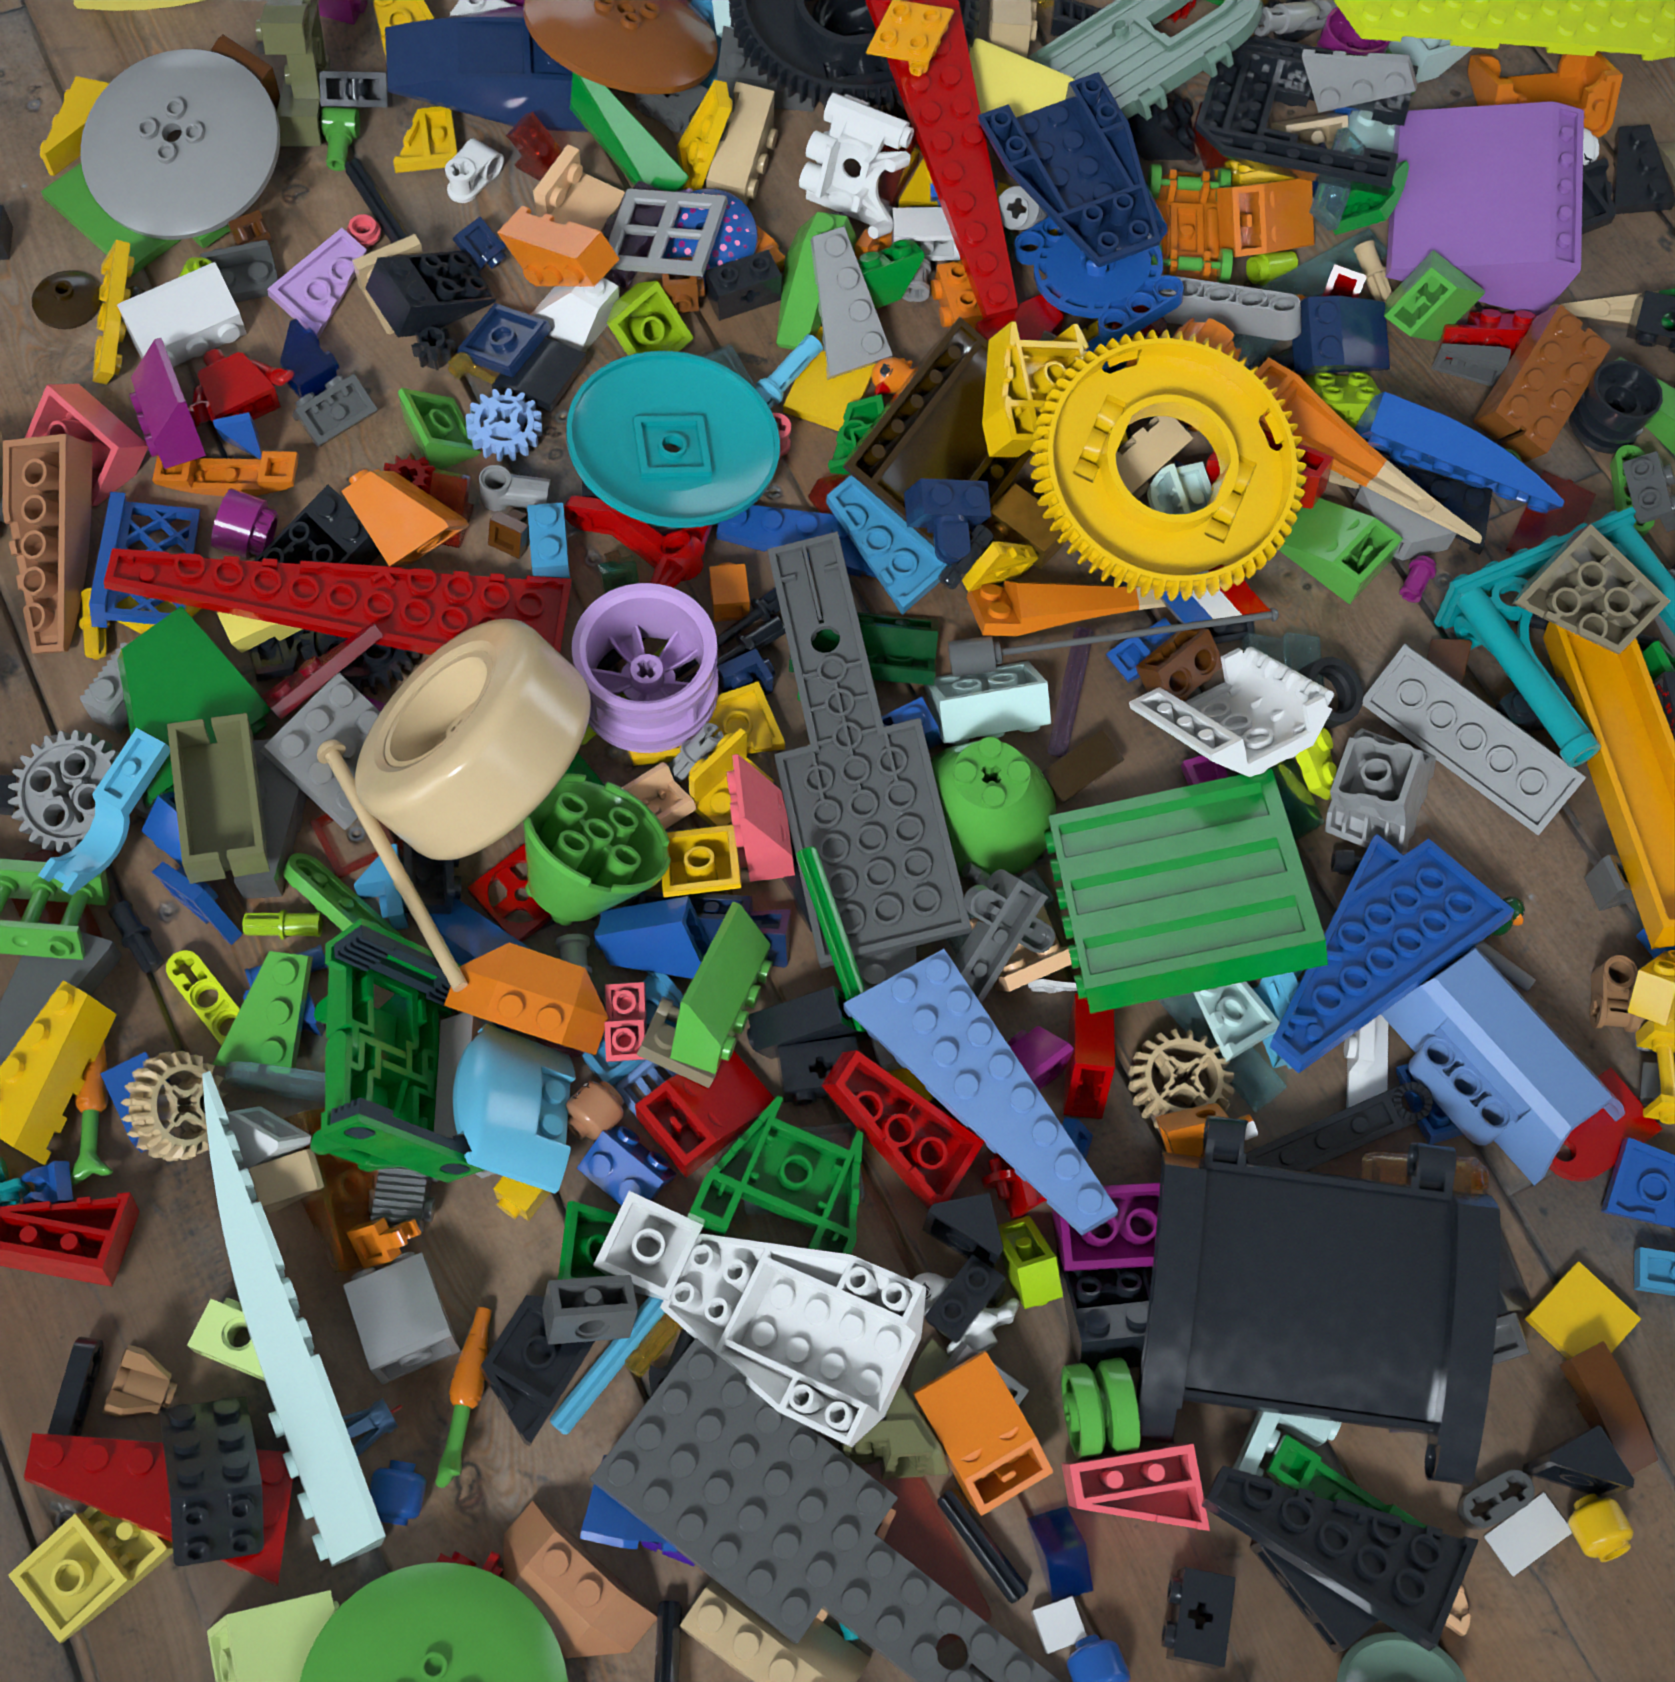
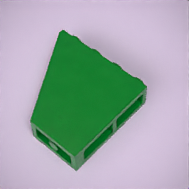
(179, 677)

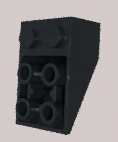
(427, 290)
(323, 533)
(1106, 1313)

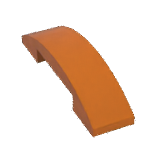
(217, 475)

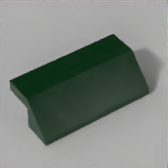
(895, 646)

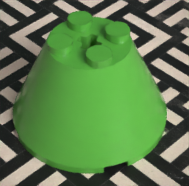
(993, 805)
(591, 849)

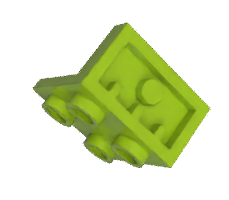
(1345, 394)

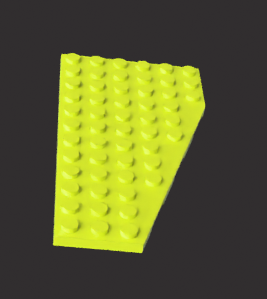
(1558, 25)

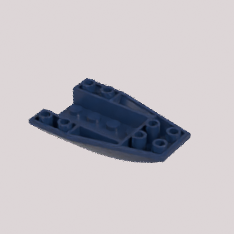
(481, 68)
(1080, 169)

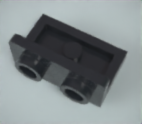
(432, 880)

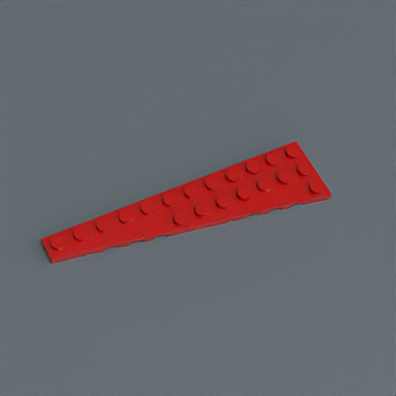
(955, 150)
(408, 606)

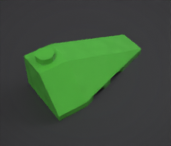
(799, 291)

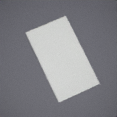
(1528, 1534)

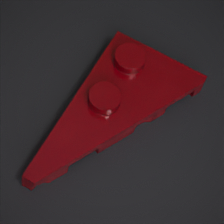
(318, 671)

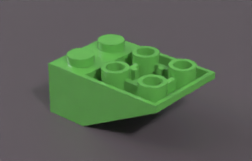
(1340, 547)

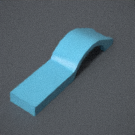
(113, 803)

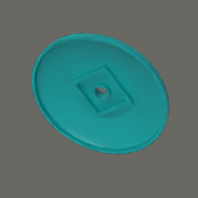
(682, 400)

